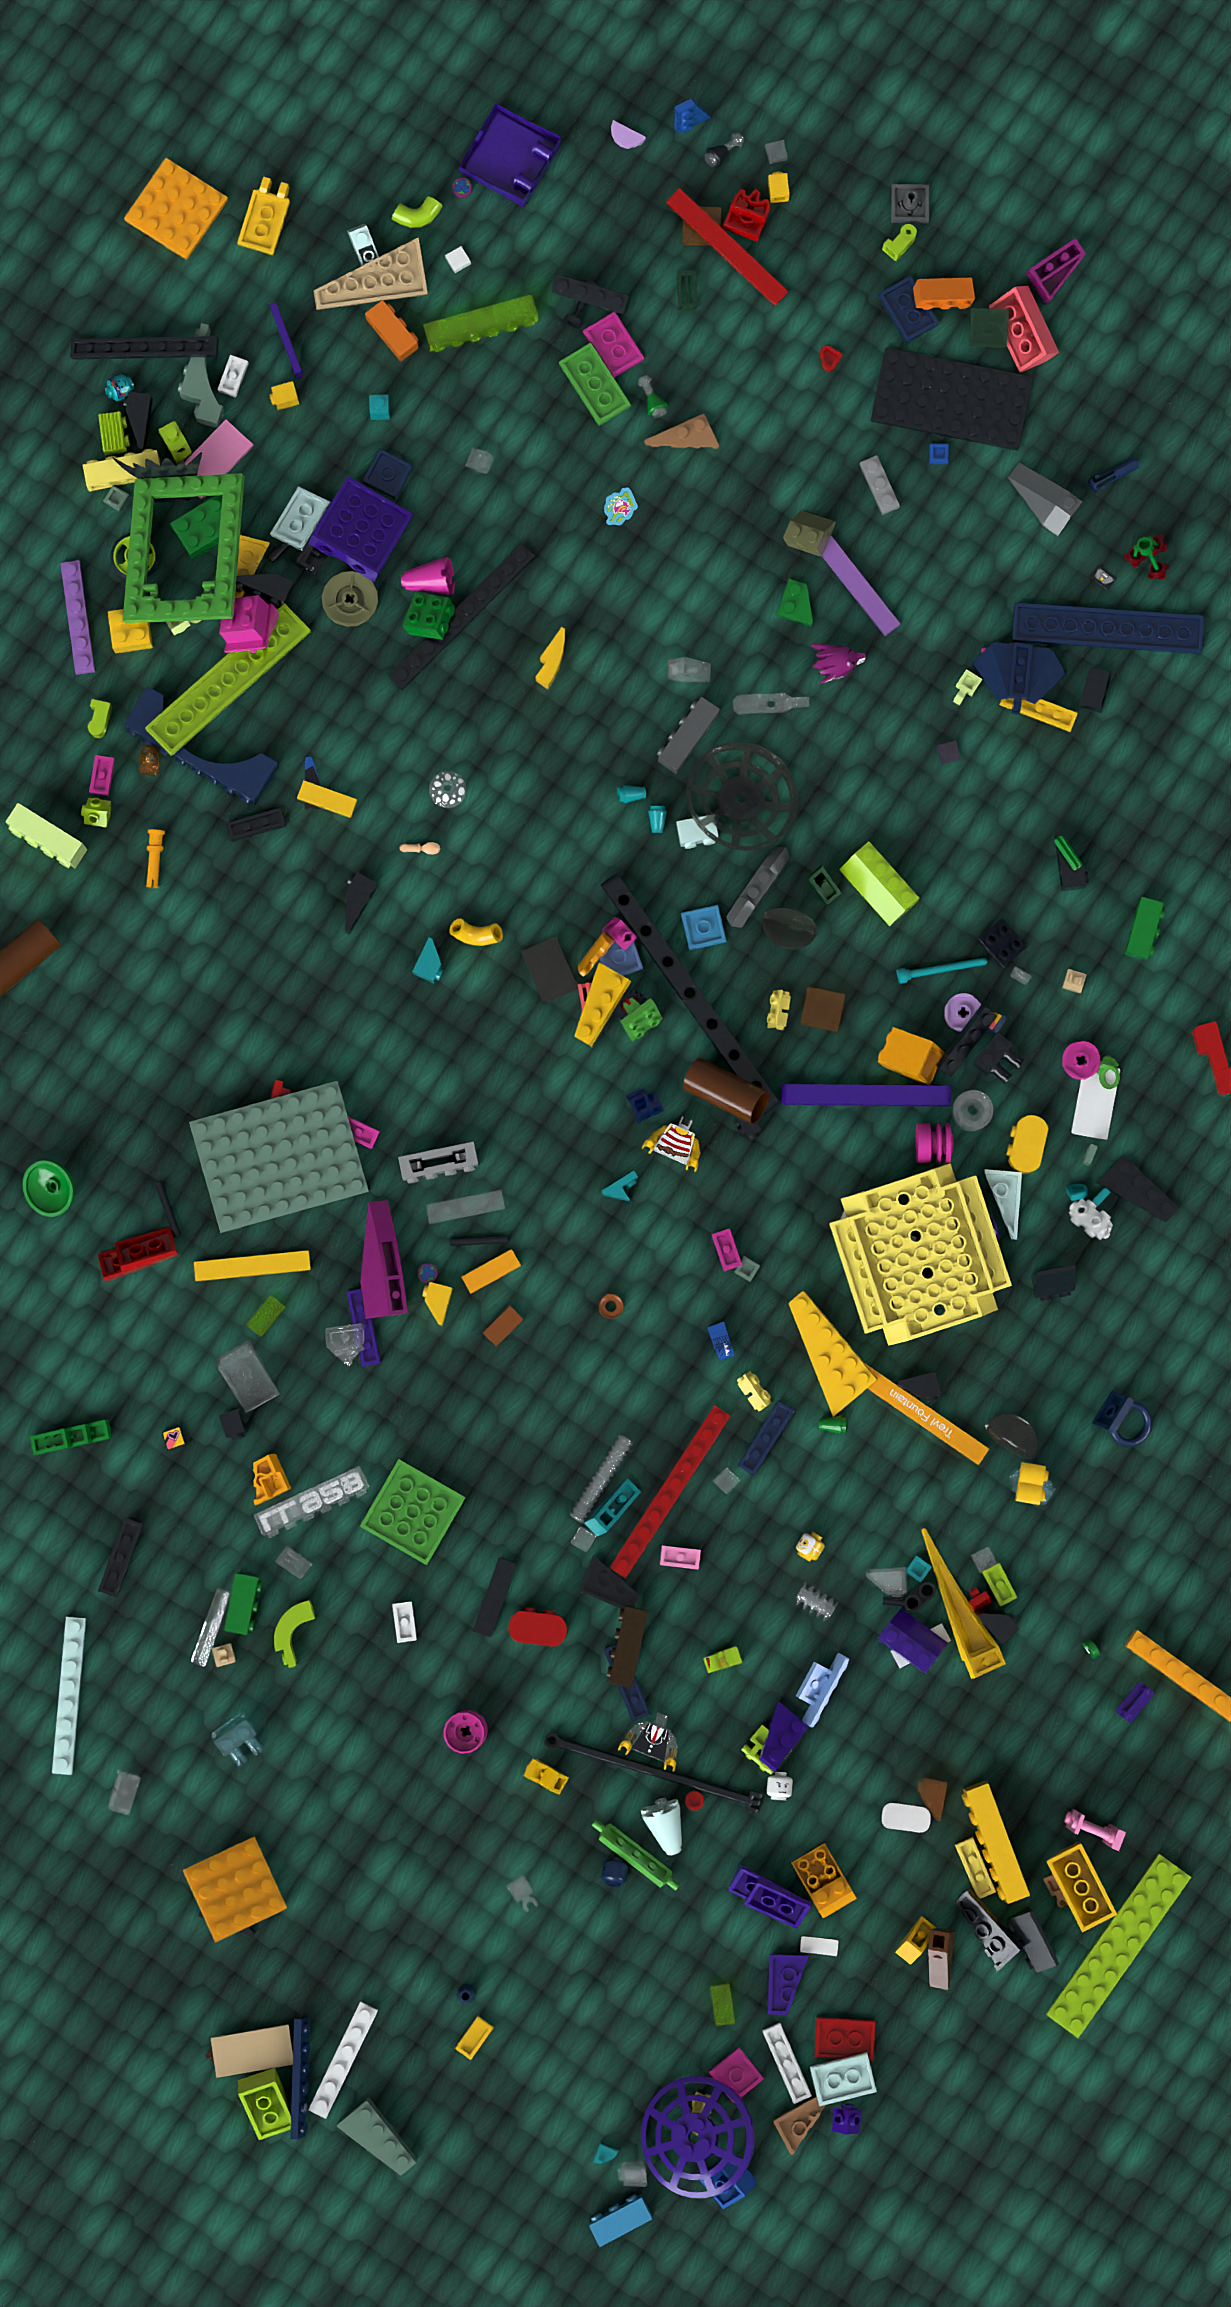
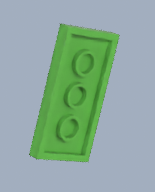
(594, 384)

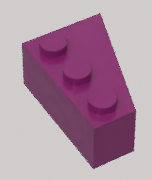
(1055, 269)

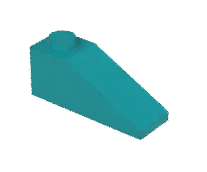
(612, 1508)

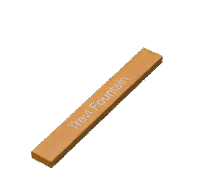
(928, 1418)

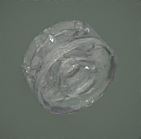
(980, 1102)

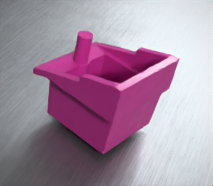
(250, 625)

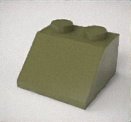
(809, 533)

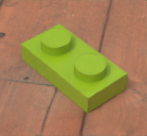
(999, 1584)

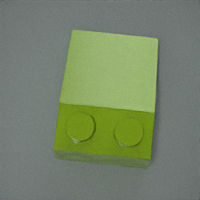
(265, 2103)

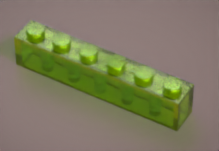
(481, 323)

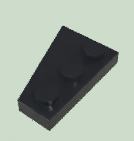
(607, 1586)

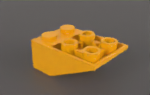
(823, 1880)

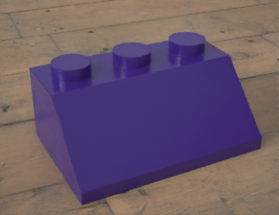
(912, 1641)

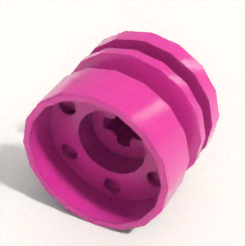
(933, 1143)
(455, 1735)

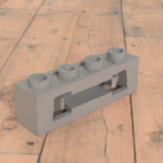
(431, 1172)

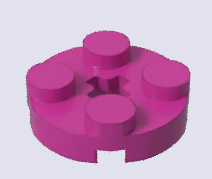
(1080, 1049)

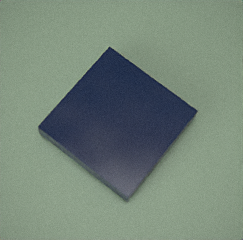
(387, 473)

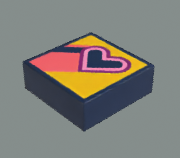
(997, 1023)

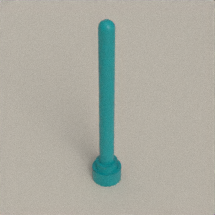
(904, 974)

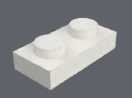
(233, 376)
(404, 1622)

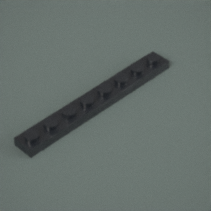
(144, 347)

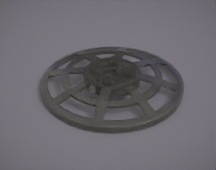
(748, 789)

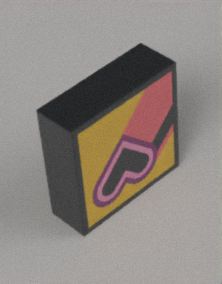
(173, 1438)

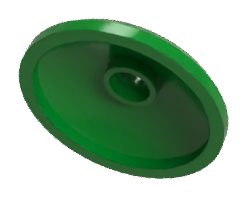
(40, 1188)

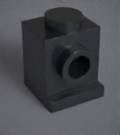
(747, 1129)

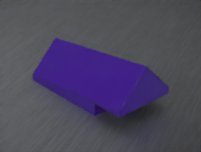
(768, 1896)

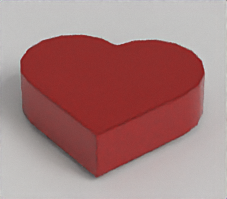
(830, 357)

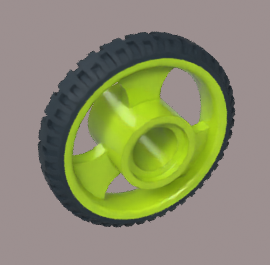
(121, 569)

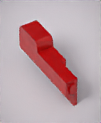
(1209, 1042)

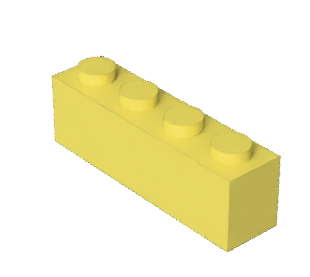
(109, 473)

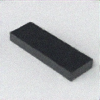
(256, 824)

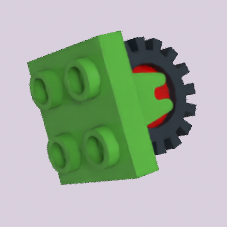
(637, 1014)

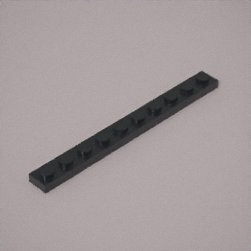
(463, 615)

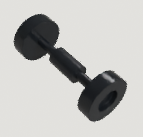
(573, 320)

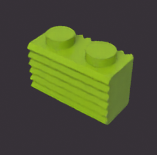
(113, 433)

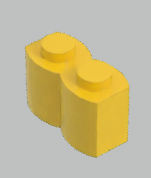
(1031, 1483)

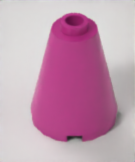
(430, 577)

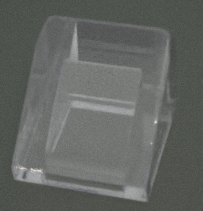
(480, 460)

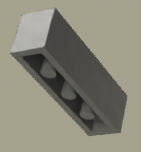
(688, 735)

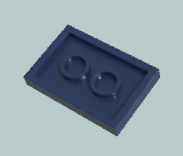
(901, 307)

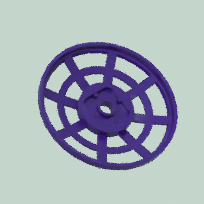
(707, 2133)

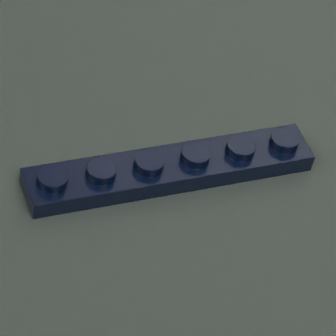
(300, 2087)

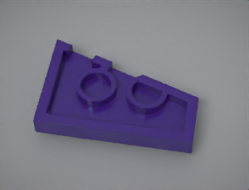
(782, 1736)
(784, 1977)

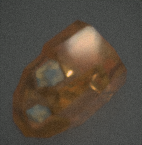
(149, 761)

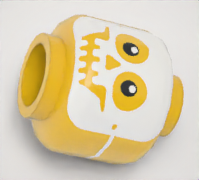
(810, 1546)

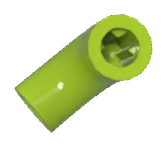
(417, 217)

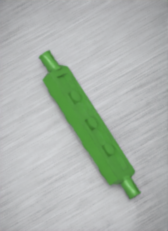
(635, 1855)

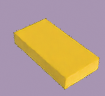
(474, 2037)

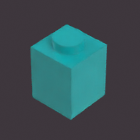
(379, 407)

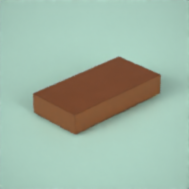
(503, 1326)

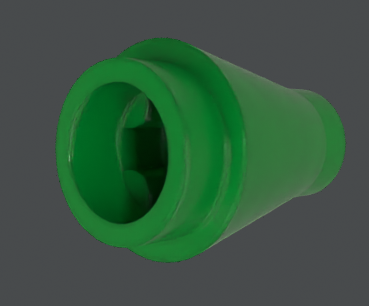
(834, 1424)

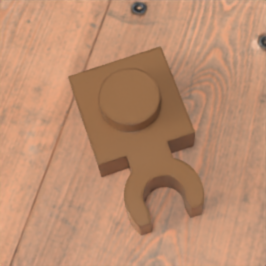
(1055, 1890)

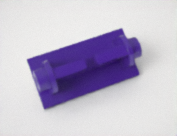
(1135, 1702)

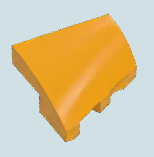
(597, 951)
(269, 1478)

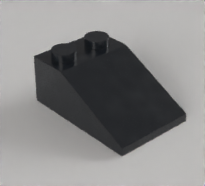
(1054, 1282)

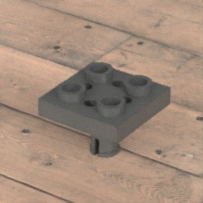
(910, 196)

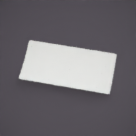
(1094, 1107)

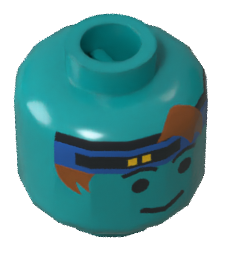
(118, 387)

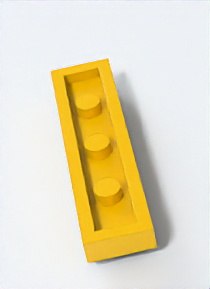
(1045, 712)

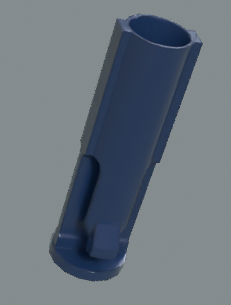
(1116, 472)

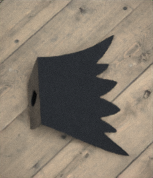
(166, 469)

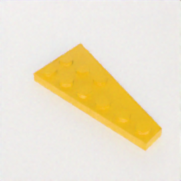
(834, 1361)

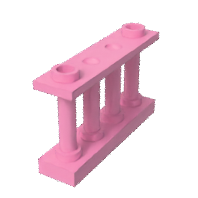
(1111, 1834)

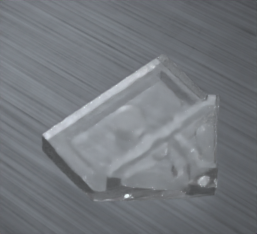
(345, 1341)

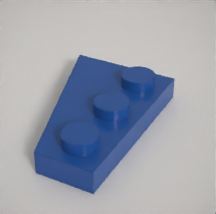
(688, 115)

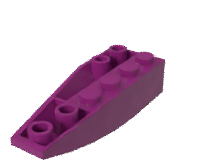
(381, 1265)

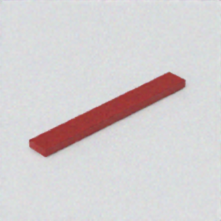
(727, 247)

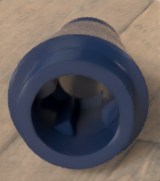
(468, 1989)

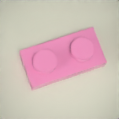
(680, 1557)

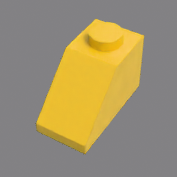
(437, 1299)
(915, 1941)

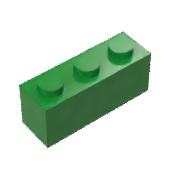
(1144, 928)
(243, 1604)

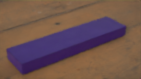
(286, 340)
(370, 1354)

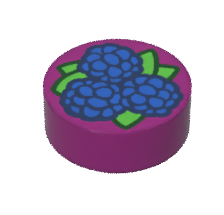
(462, 187)
(427, 1273)

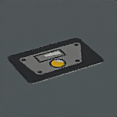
(1103, 577)

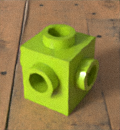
(96, 812)

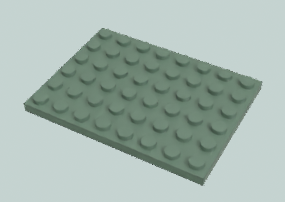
(279, 1156)

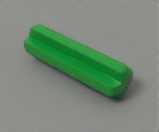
(1068, 852)

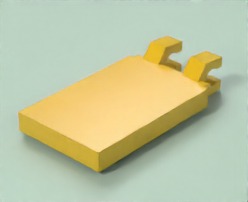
(265, 218)

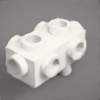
(1094, 1222)

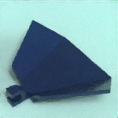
(1018, 672)

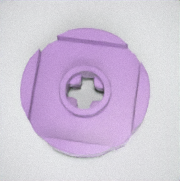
(954, 1005)

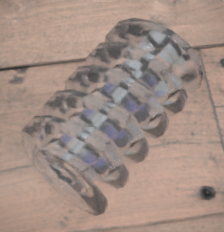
(815, 1602)

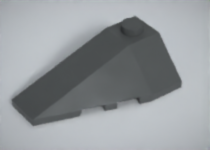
(1047, 500)

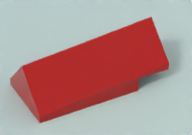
(137, 1254)

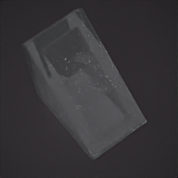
(293, 1562)

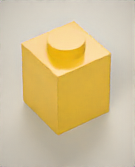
(778, 187)
(284, 395)

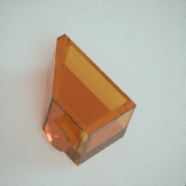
(933, 1795)

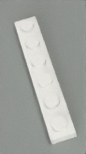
(343, 2059)

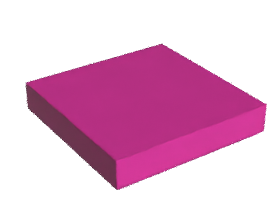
(737, 2073)

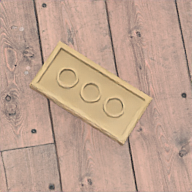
(252, 2050)

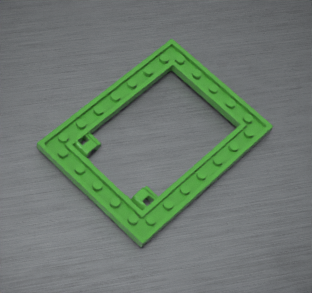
(210, 606)

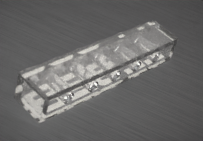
(311, 1501)

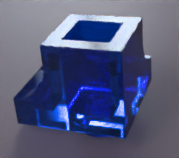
(644, 1104)

